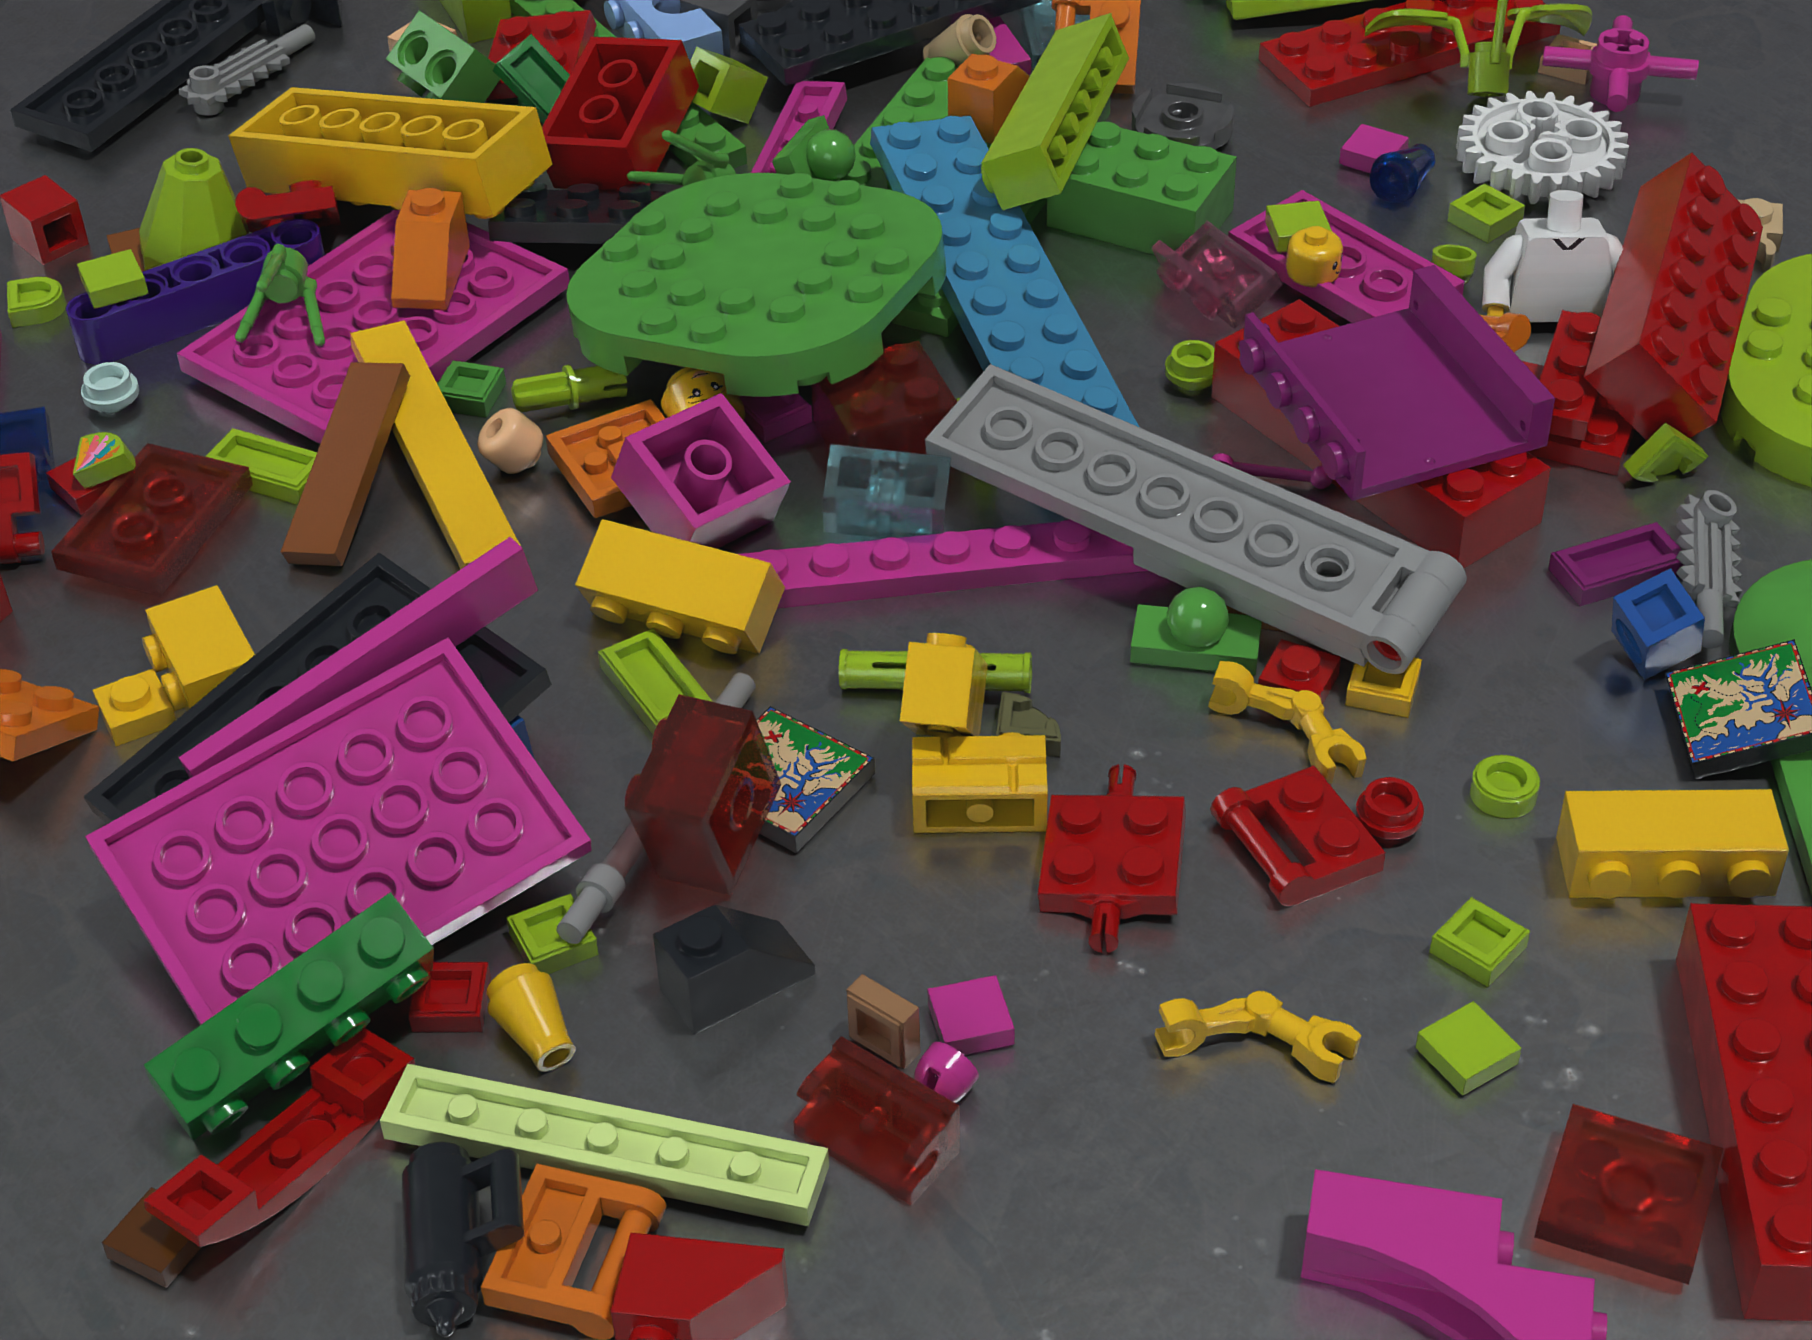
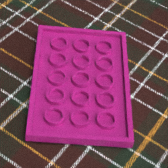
(298, 383)
(371, 795)

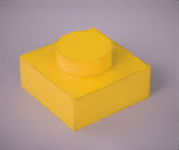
(134, 707)

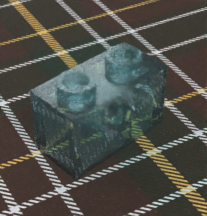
(885, 493)

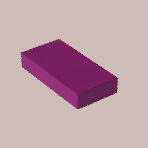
(1614, 563)

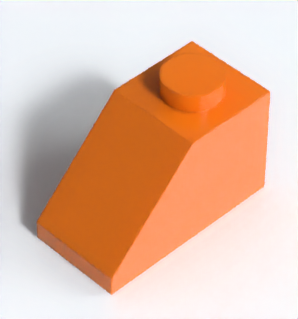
(985, 92)
(428, 249)

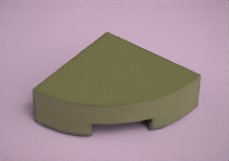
(1019, 716)

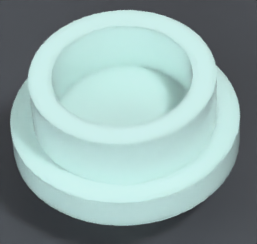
(109, 387)

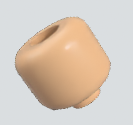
(510, 441)

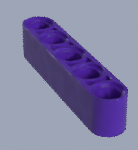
(186, 294)

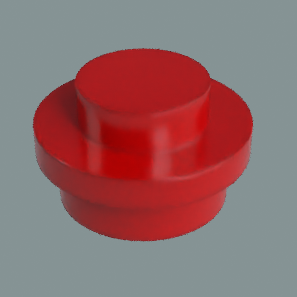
(1390, 808)

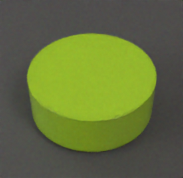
(1504, 786)

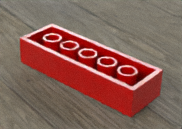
(1676, 301)
(1453, 513)
(1751, 1040)

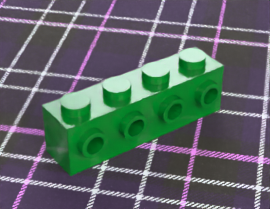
(290, 1017)

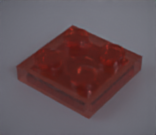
(1629, 1194)

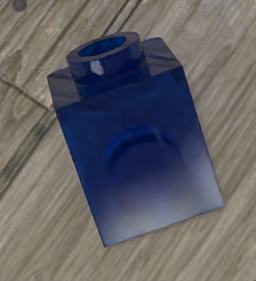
(28, 432)

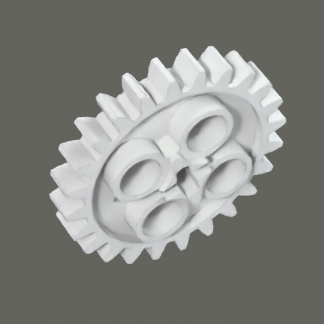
(1542, 146)

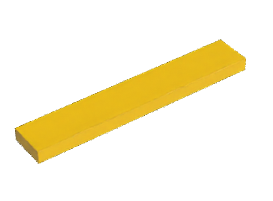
(437, 448)

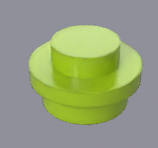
(1190, 365)

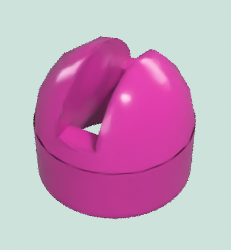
(946, 1071)

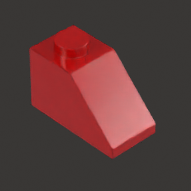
(696, 1288)

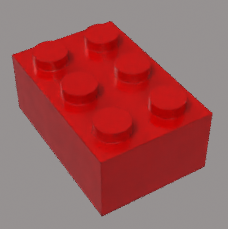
(617, 109)

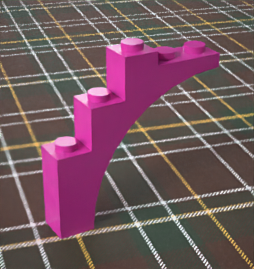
(1440, 1261)

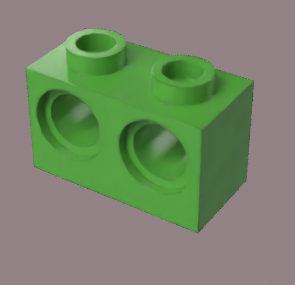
(441, 63)

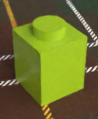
(726, 85)

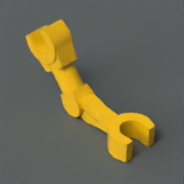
(1304, 709)
(1262, 1015)

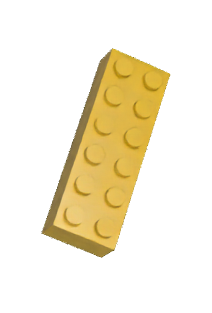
(391, 144)

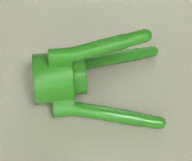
(712, 165)
(283, 281)

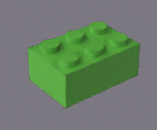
(1143, 189)

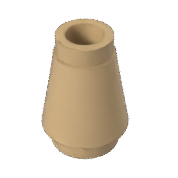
(962, 38)

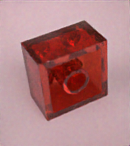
(884, 405)
(703, 794)

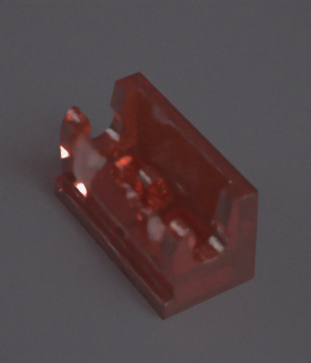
(878, 1120)

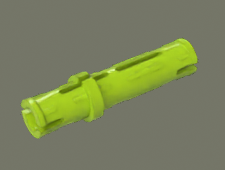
(888, 668)

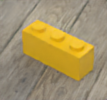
(680, 587)
(1671, 843)

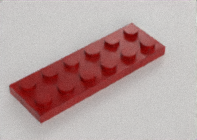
(1342, 61)

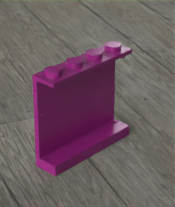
(1402, 391)

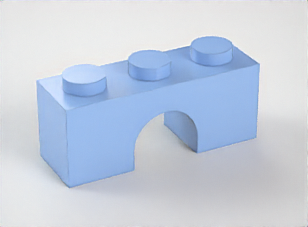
(664, 21)

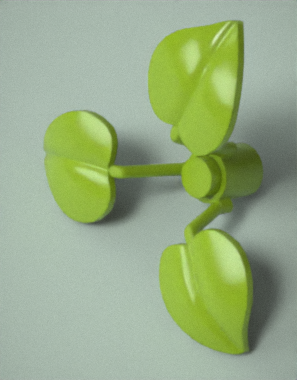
(1490, 62)

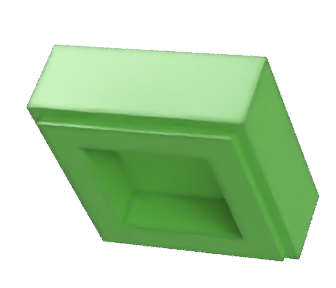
(472, 387)

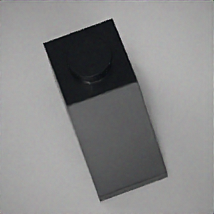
(725, 964)

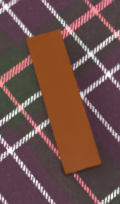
(345, 464)

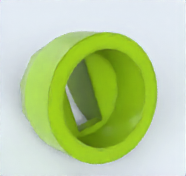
(1456, 260)

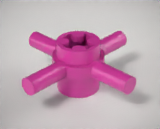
(1619, 64)

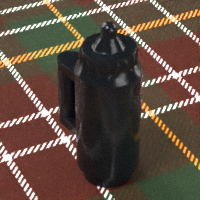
(444, 1230)

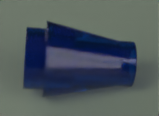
(1400, 173)

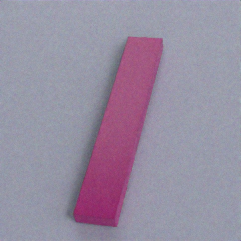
(450, 609)

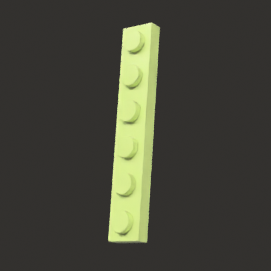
(611, 1142)

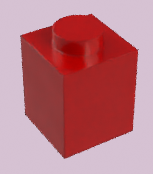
(44, 219)

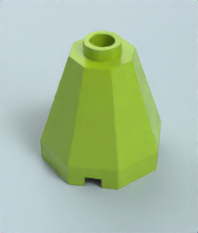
(189, 209)

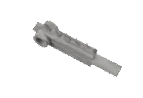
(214, 84)
(1709, 559)

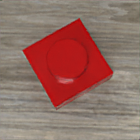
(1301, 669)

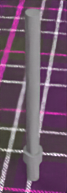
(605, 880)

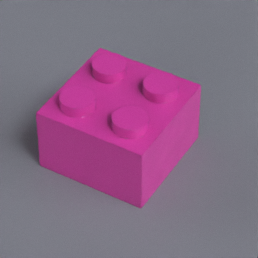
(701, 475)

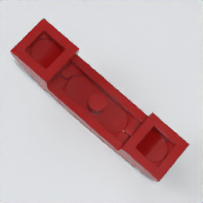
(291, 1151)

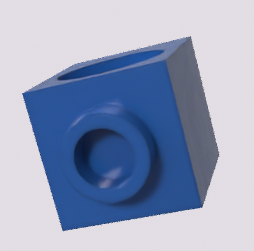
(1657, 624)

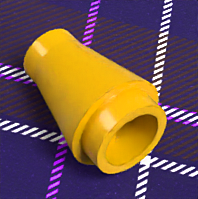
(530, 1013)

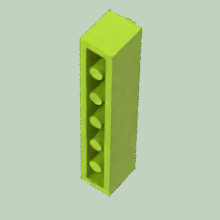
(1055, 113)

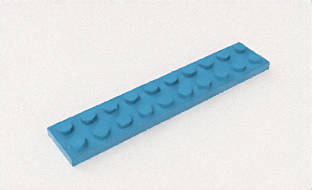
(995, 265)

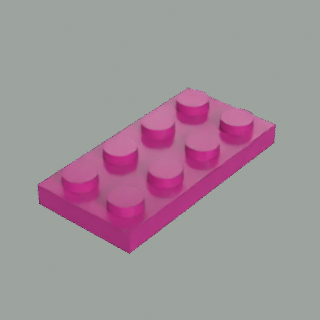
(1373, 271)

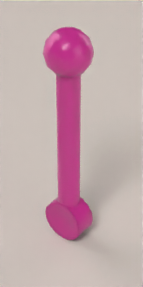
(1317, 476)

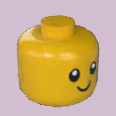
(1314, 256)

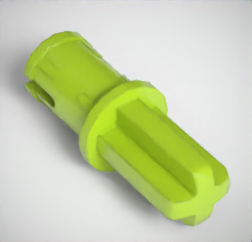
(567, 388)

